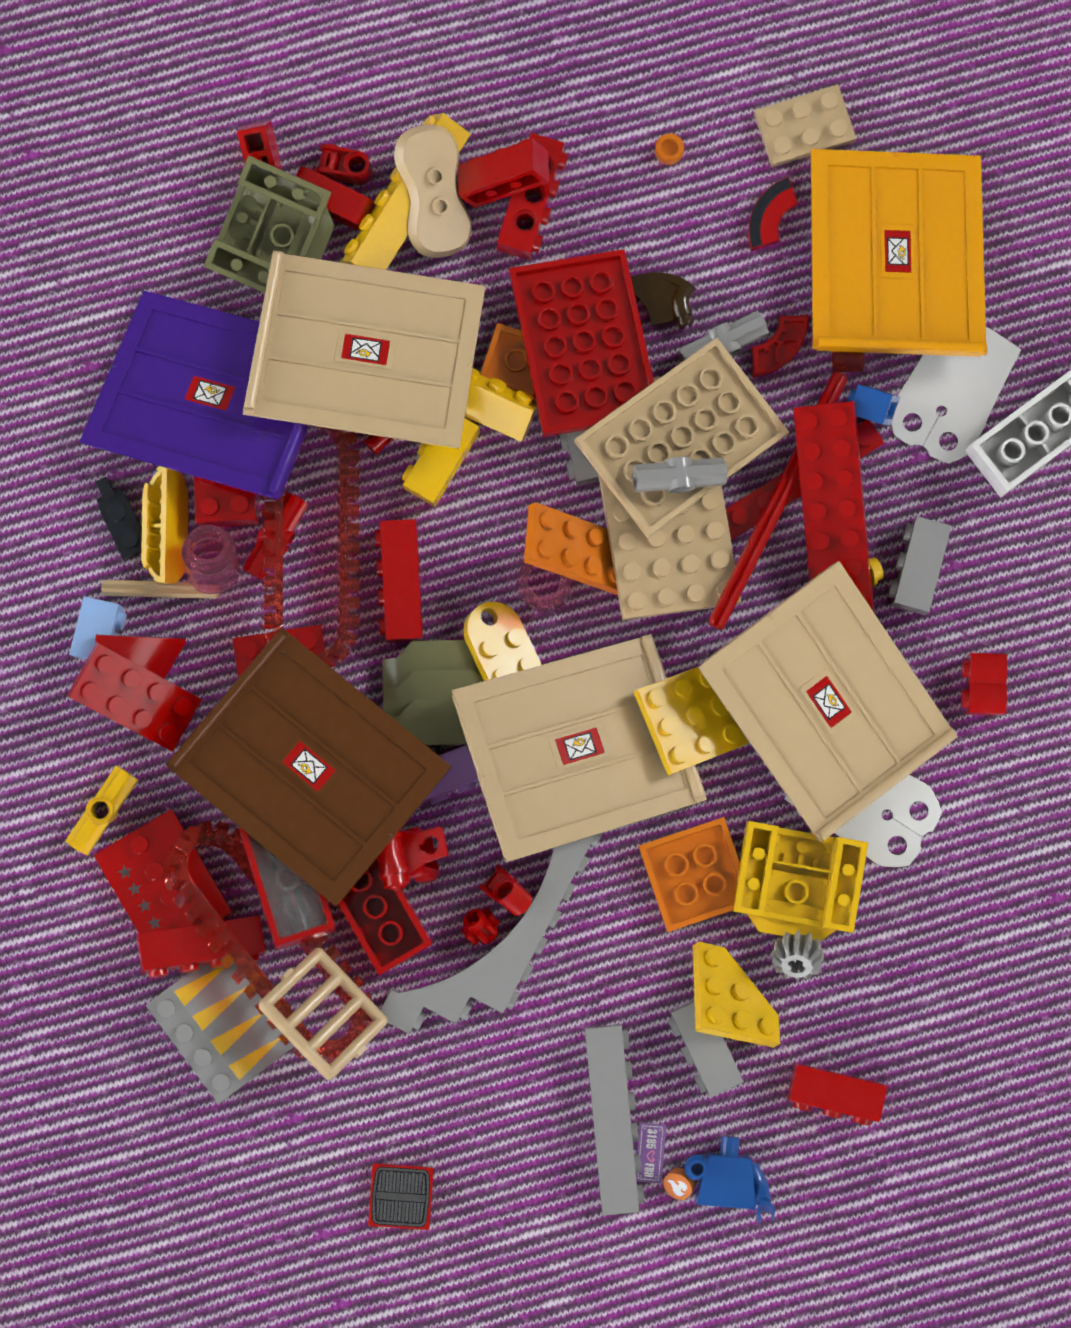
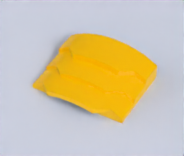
(799, 883)

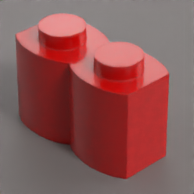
(985, 684)

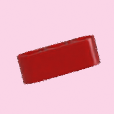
(344, 203)

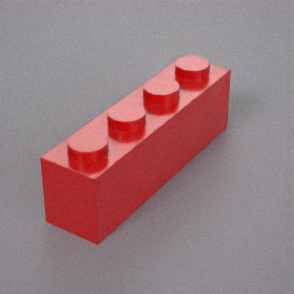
(400, 581)
(186, 949)

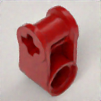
(338, 162)
(507, 891)

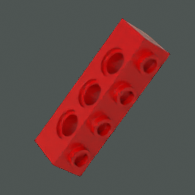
(526, 242)

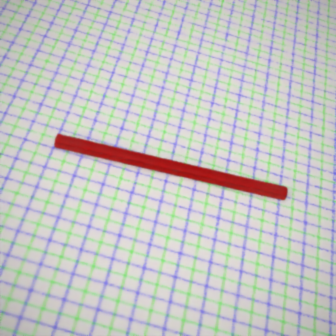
(767, 521)

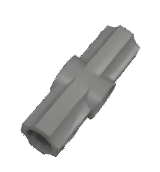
(732, 336)
(679, 474)

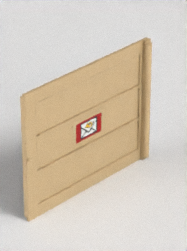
(364, 350)
(827, 701)
(570, 749)

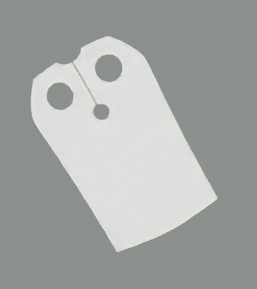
(962, 385)
(872, 828)

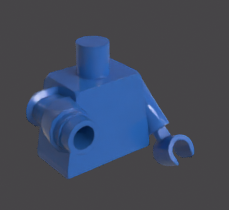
(730, 1179)

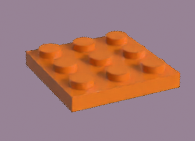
(693, 873)

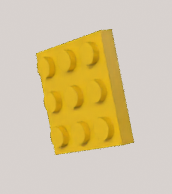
(688, 720)

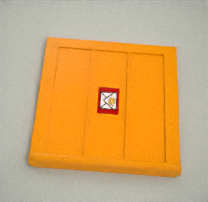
(897, 253)

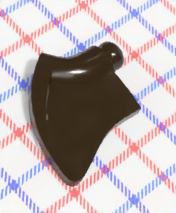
(665, 298)

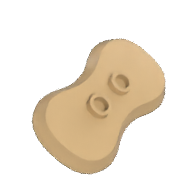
(428, 165)

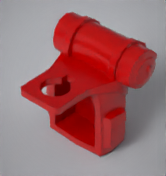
(413, 857)

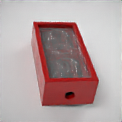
(290, 904)

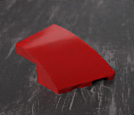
(151, 653)

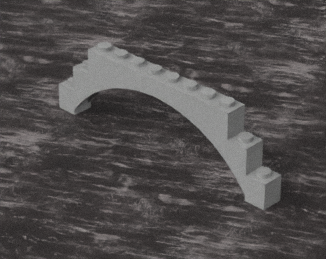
(499, 972)

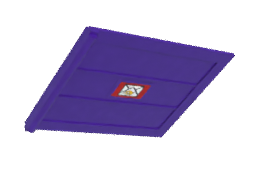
(182, 396)

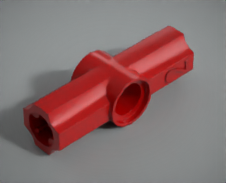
(293, 511)

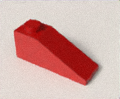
(259, 142)

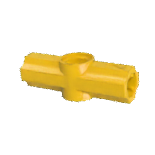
(90, 827)

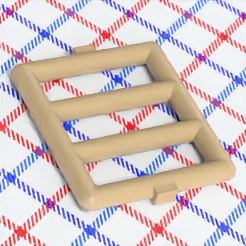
(309, 1048)

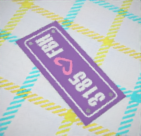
(651, 1151)

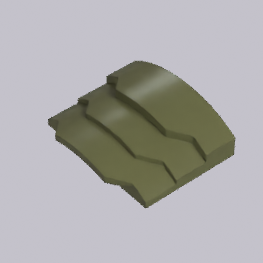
(267, 215)
(421, 687)

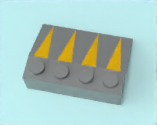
(218, 1029)

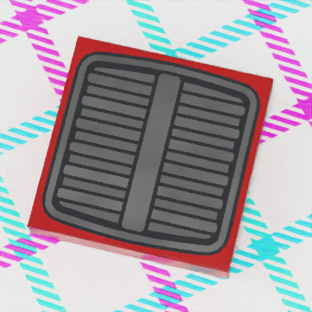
(401, 1196)

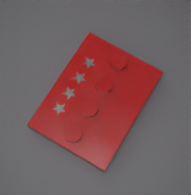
(137, 877)

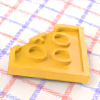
(729, 1001)

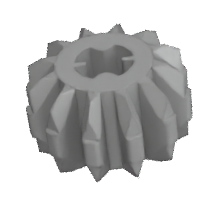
(797, 956)

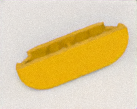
(164, 525)

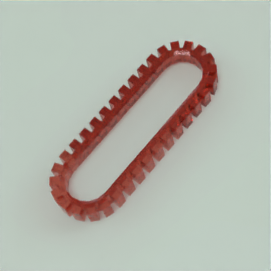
(345, 549)
(180, 879)

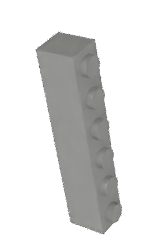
(612, 1119)

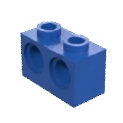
(874, 404)

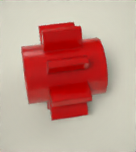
(480, 926)

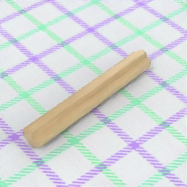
(152, 589)

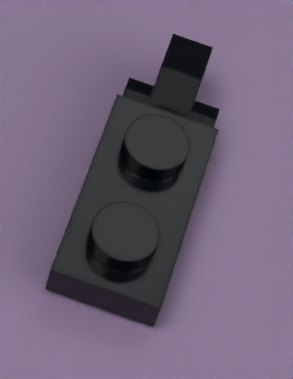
(120, 519)

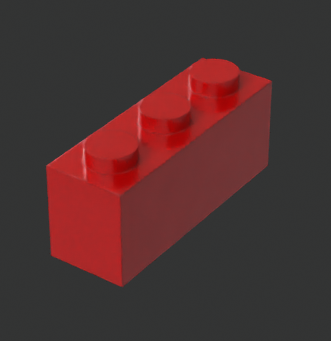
(503, 173)
(836, 1094)

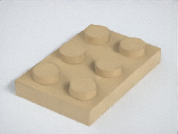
(804, 124)

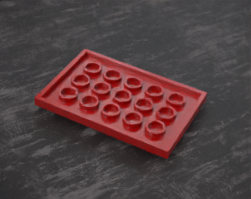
(580, 338)

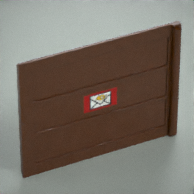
(308, 766)

